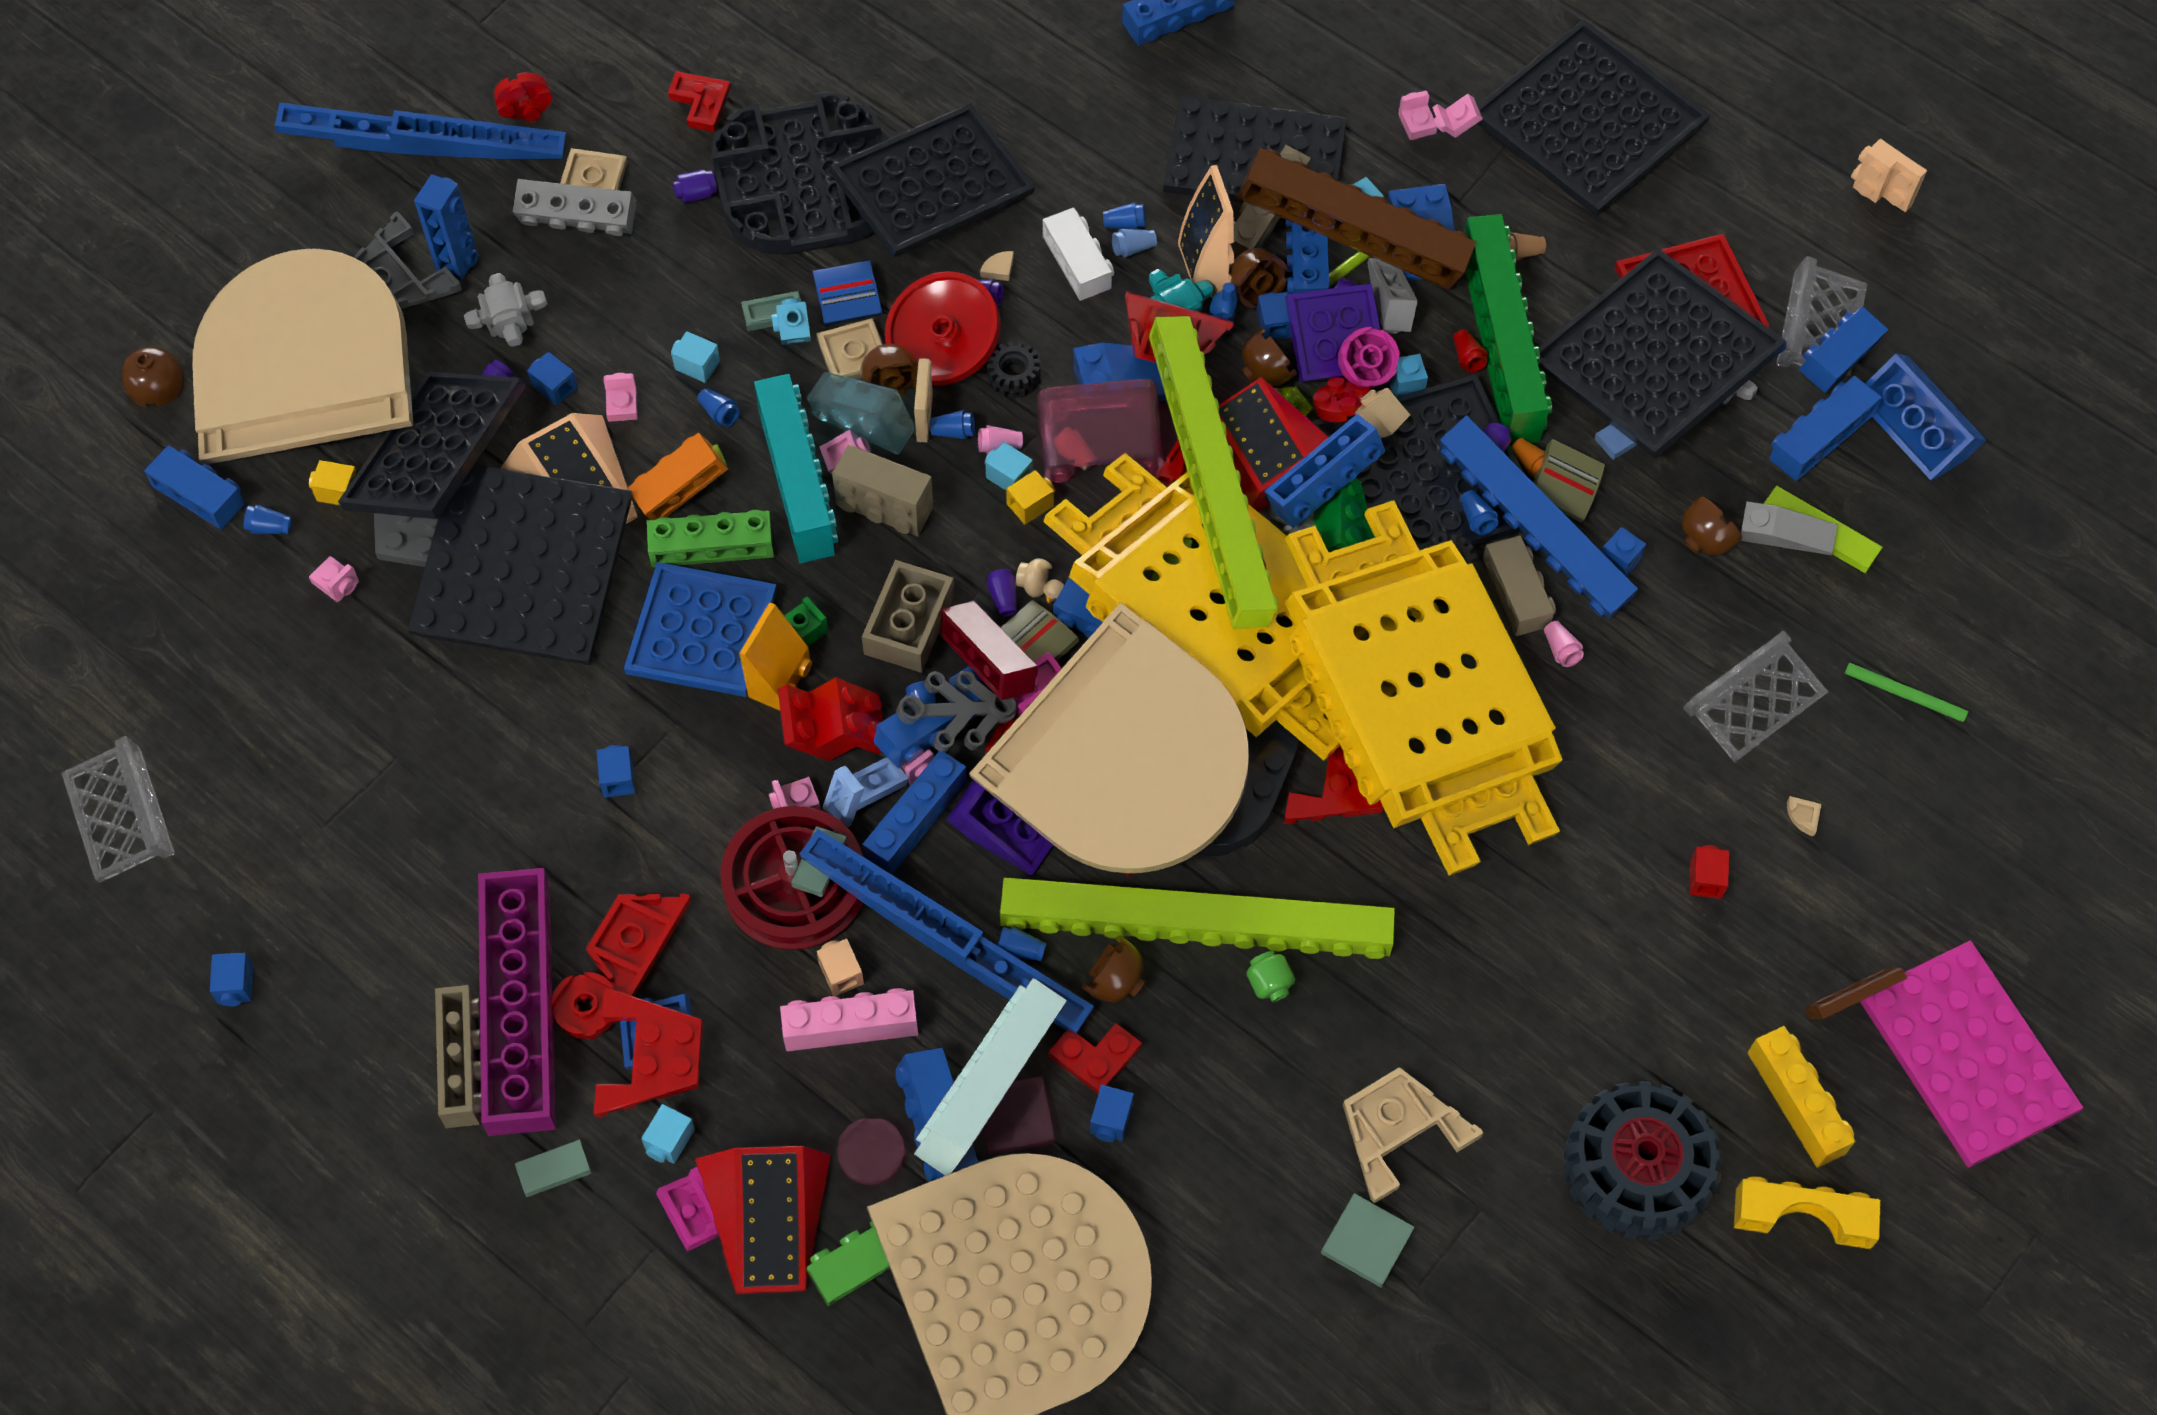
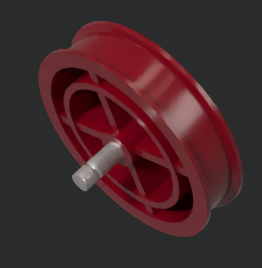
(759, 877)

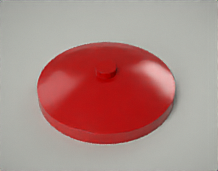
(948, 322)

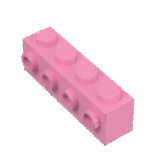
(849, 1019)

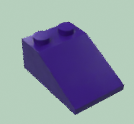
(998, 829)

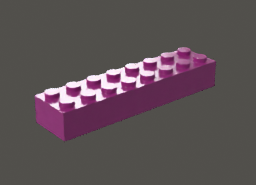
(516, 1002)

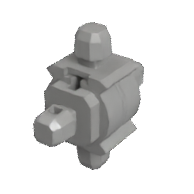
(505, 309)

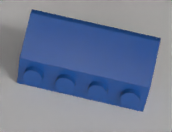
(1922, 418)

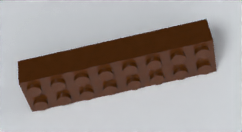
(1356, 218)

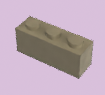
(1518, 585)

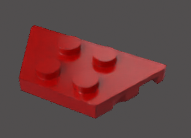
(1142, 314)
(634, 937)

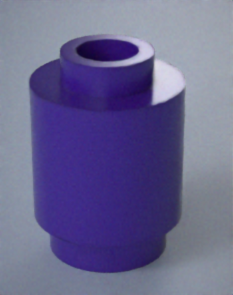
(694, 185)

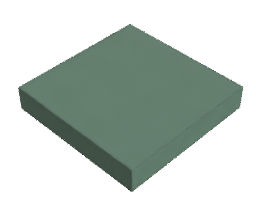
(1367, 1240)

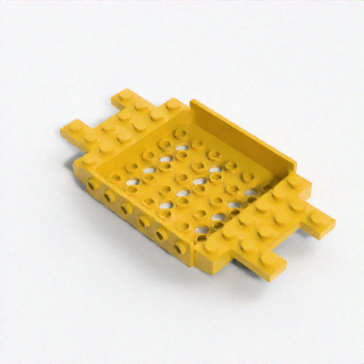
(1134, 535)
(1450, 785)

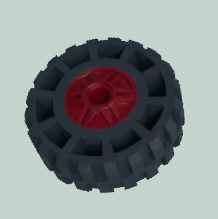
(1642, 1160)

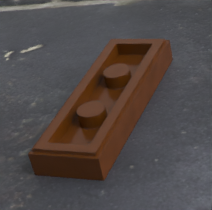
(1855, 993)

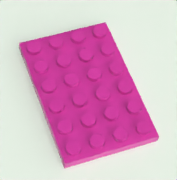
(1971, 1054)

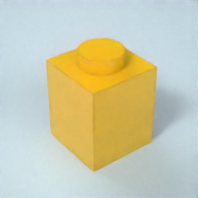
(331, 481)
(1030, 496)

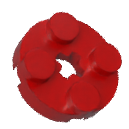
(511, 99)
(1338, 400)
(567, 1012)

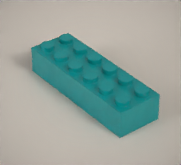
(796, 468)

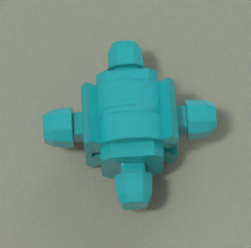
(1179, 291)

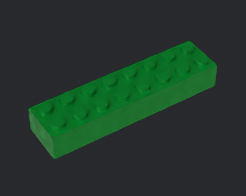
(1505, 330)

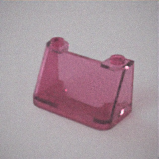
(1098, 426)

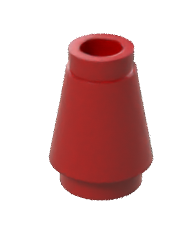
(1470, 353)

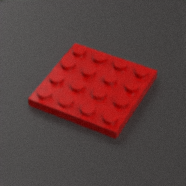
(1714, 264)

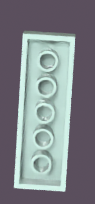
(987, 1076)

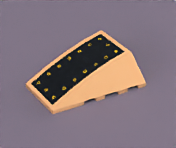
(1208, 233)
(571, 450)

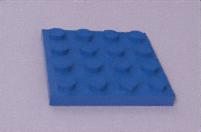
(696, 628)

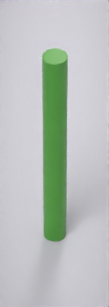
(1906, 692)

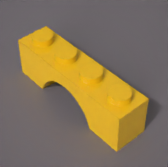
(1851, 1217)

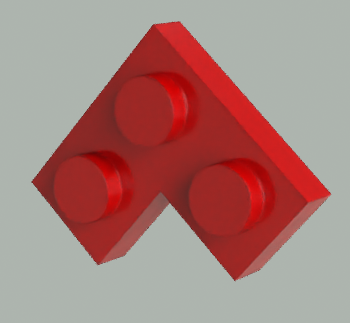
(706, 96)
(1095, 1064)

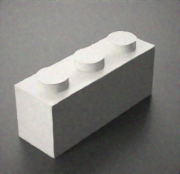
(1077, 253)

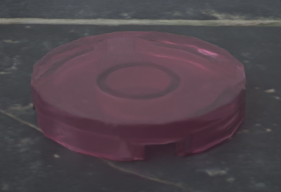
(870, 1151)

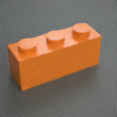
(677, 477)

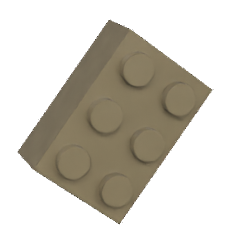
(883, 490)
(907, 616)

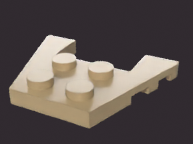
(1393, 1114)

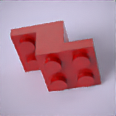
(830, 718)

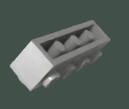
(574, 206)

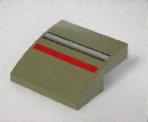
(1569, 479)
(1039, 632)

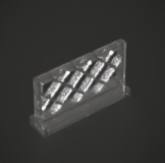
(1800, 308)
(1745, 672)
(144, 805)

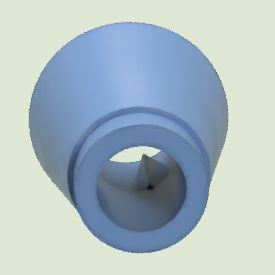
(1132, 241)

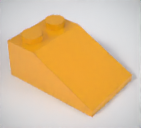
(773, 657)

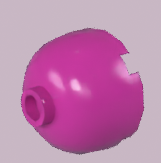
(1368, 357)

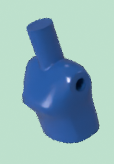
(1225, 302)

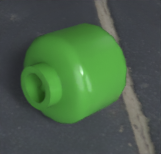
(1270, 976)

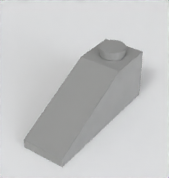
(1392, 297)
(1787, 529)

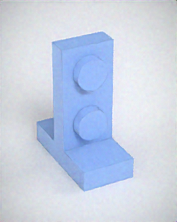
(854, 791)

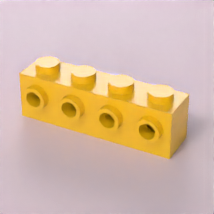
(1801, 1096)

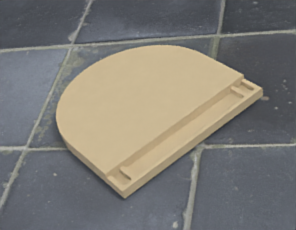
(299, 357)
(1124, 753)
(1017, 1281)

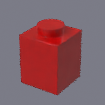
(1709, 872)

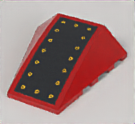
(1265, 437)
(766, 1213)

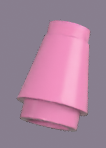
(993, 437)
(1564, 645)

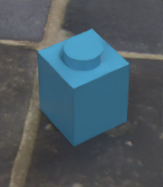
(1409, 376)

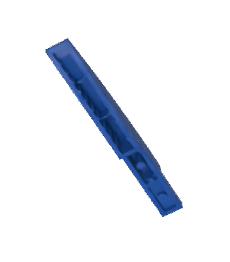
(420, 134)
(935, 926)

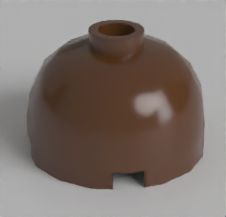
(1256, 274)
(1265, 360)
(890, 367)
(152, 376)
(1708, 529)
(1116, 972)

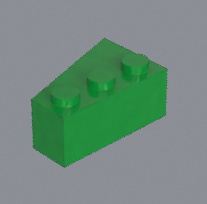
(1342, 518)

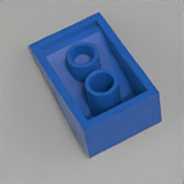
(1426, 202)
(1113, 363)

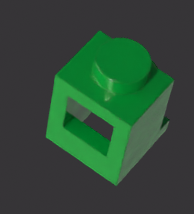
(808, 621)

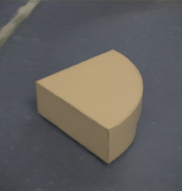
(998, 266)
(1804, 814)

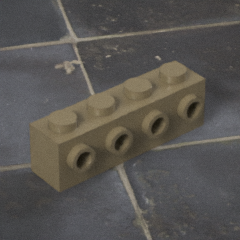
(1257, 224)
(457, 1056)

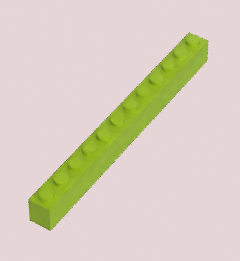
(1213, 473)
(1197, 917)

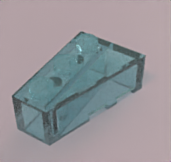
(864, 409)

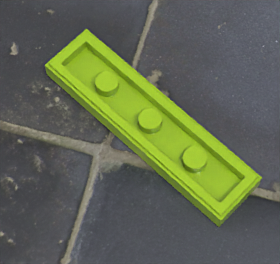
(1848, 544)

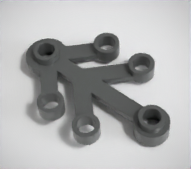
(960, 707)

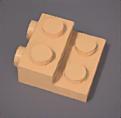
(1888, 175)

